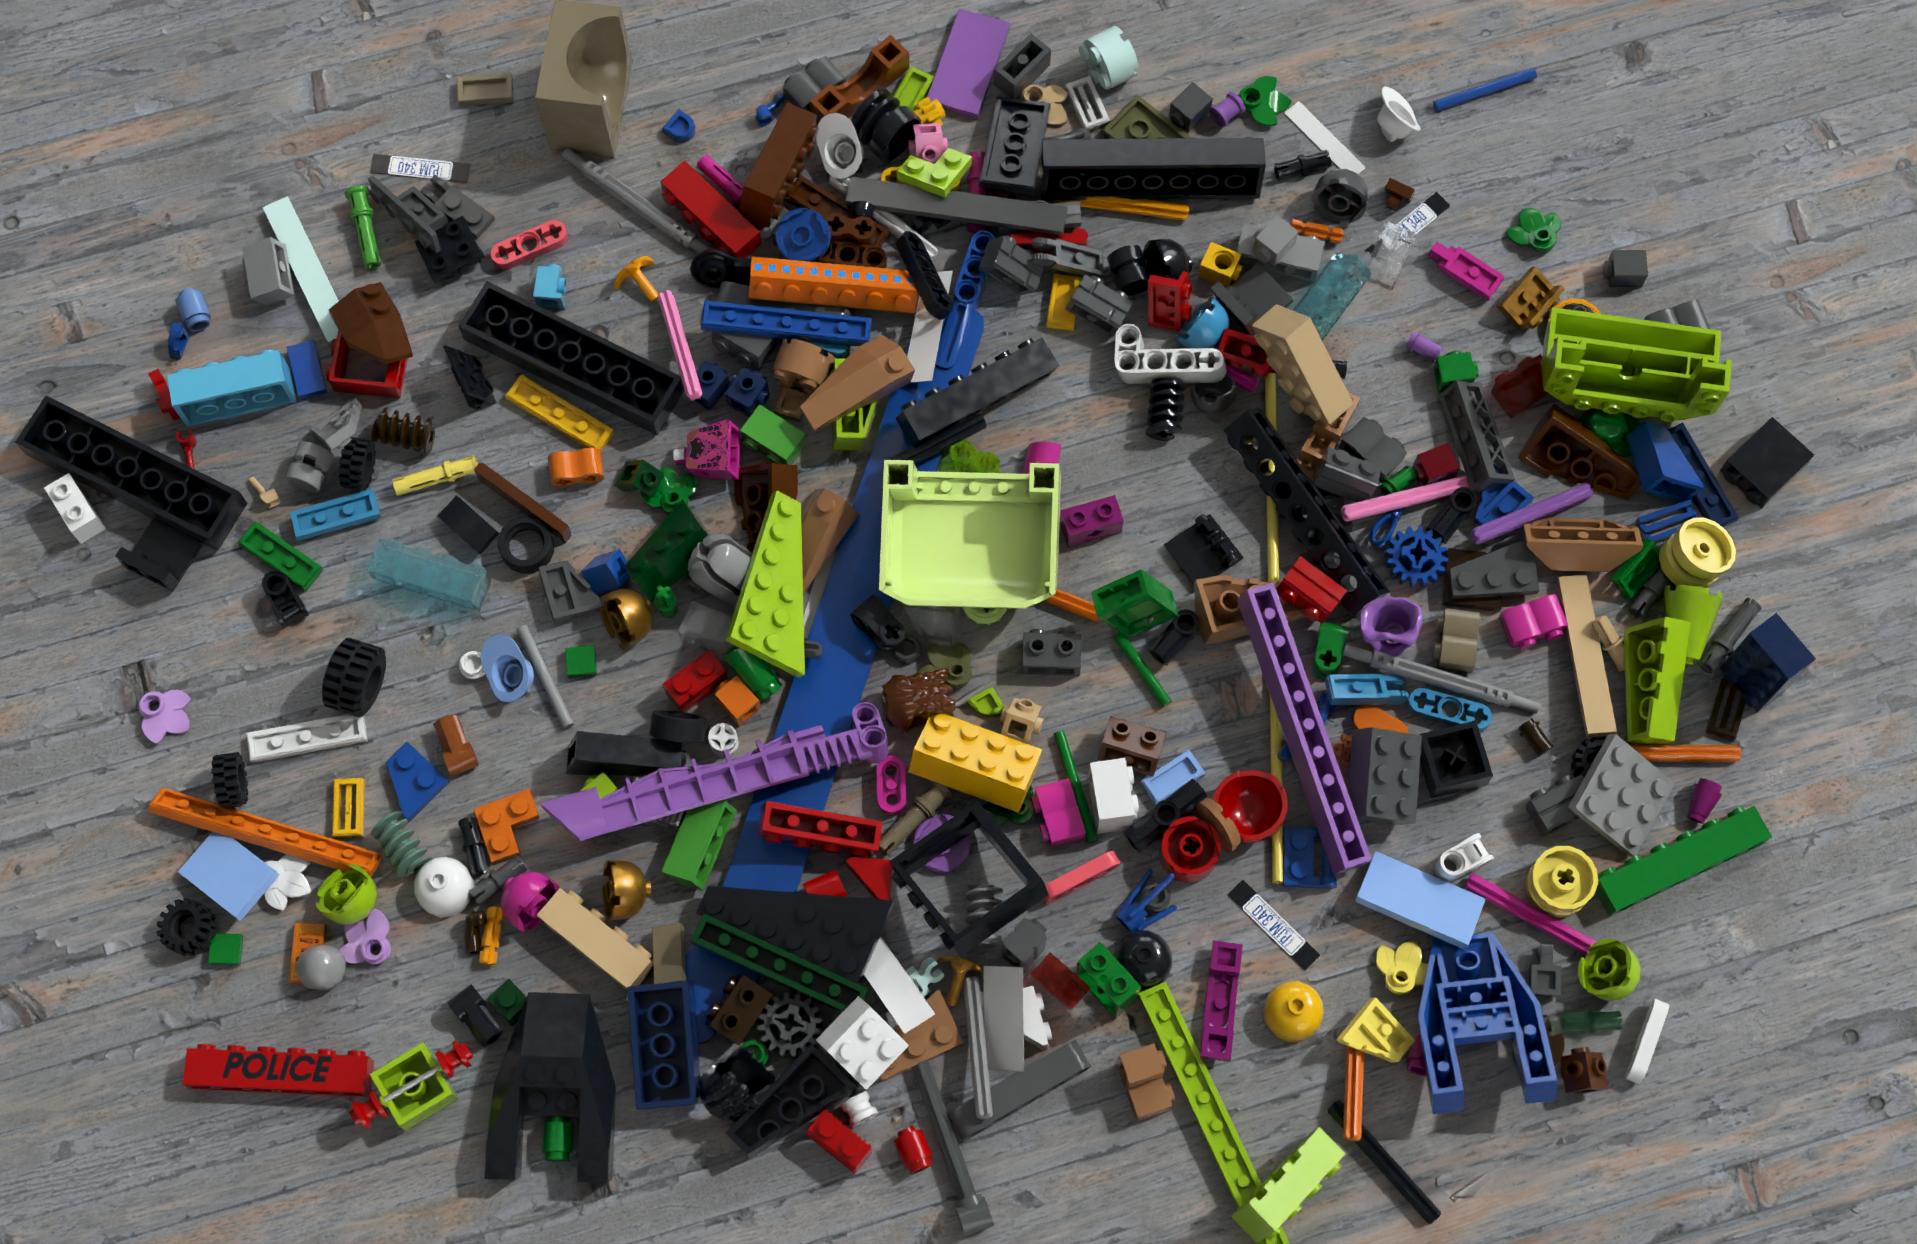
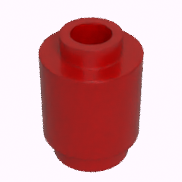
(913, 1149)

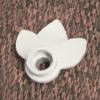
(289, 883)

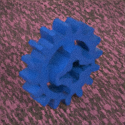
(1427, 557)

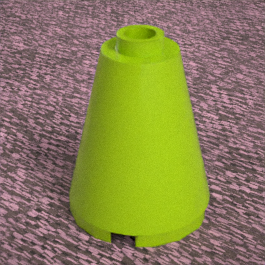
(1697, 607)

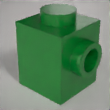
(1454, 367)

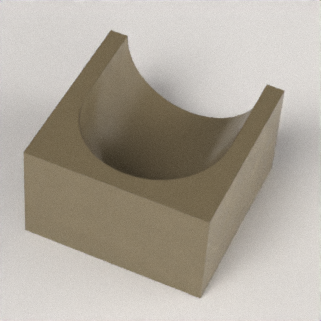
(584, 78)

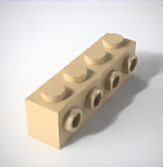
(595, 940)

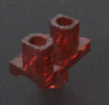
(1060, 981)

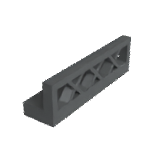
(1470, 435)

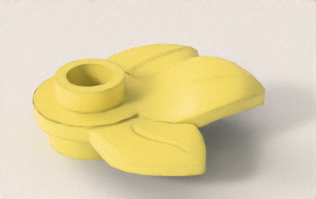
(1403, 963)

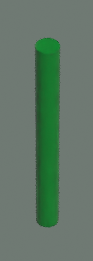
(1071, 773)

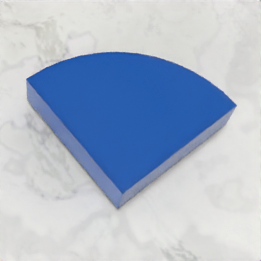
(177, 340)

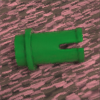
(1398, 481)

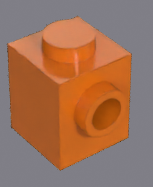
(737, 700)

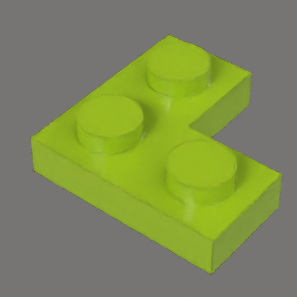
(936, 177)

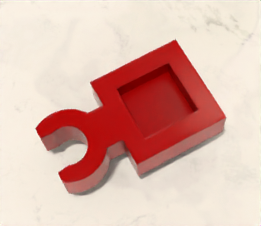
(162, 388)

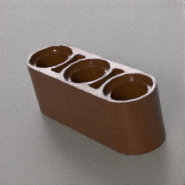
(862, 254)

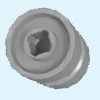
(308, 468)

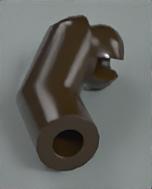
(472, 933)

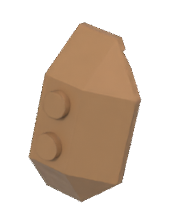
(1582, 543)

